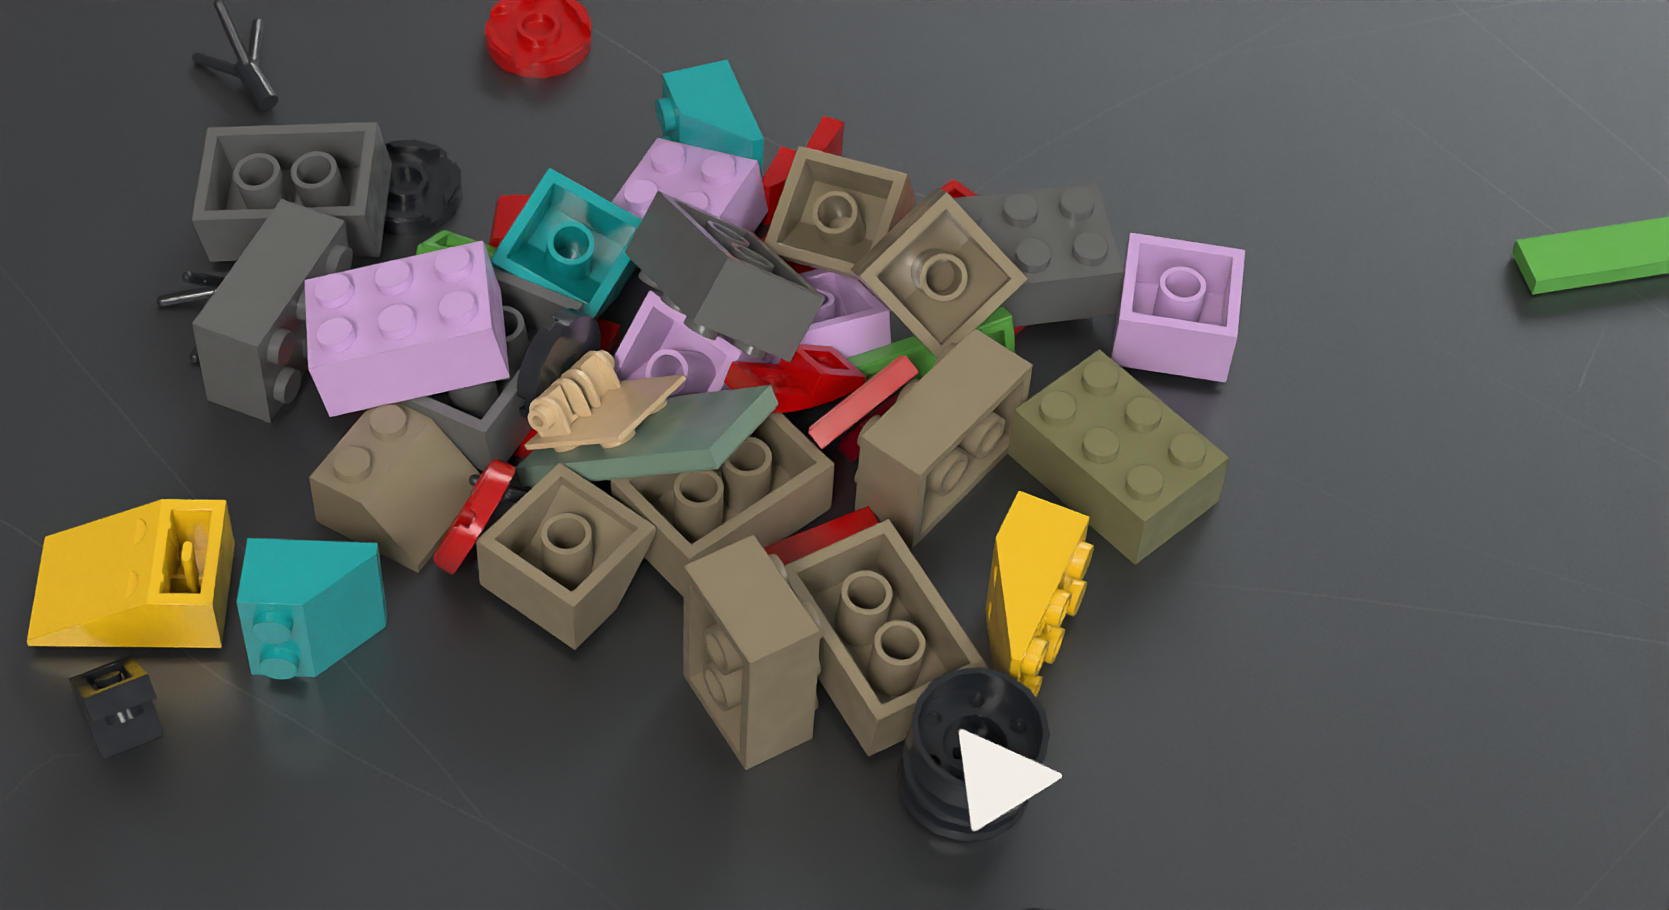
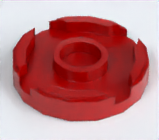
(538, 36)
(473, 515)

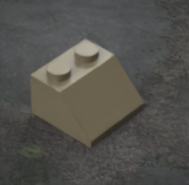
(836, 210)
(938, 272)
(393, 484)
(564, 554)

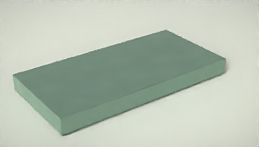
(682, 437)

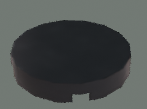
(422, 188)
(555, 352)

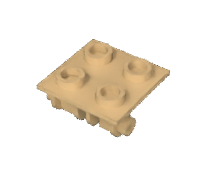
(594, 406)

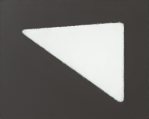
(998, 778)

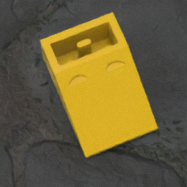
(137, 579)
(1034, 585)

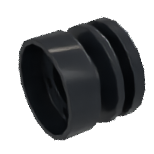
(931, 759)

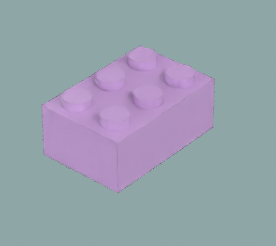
(405, 329)

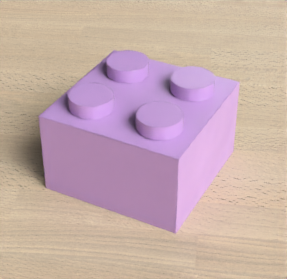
(701, 177)
(1178, 307)

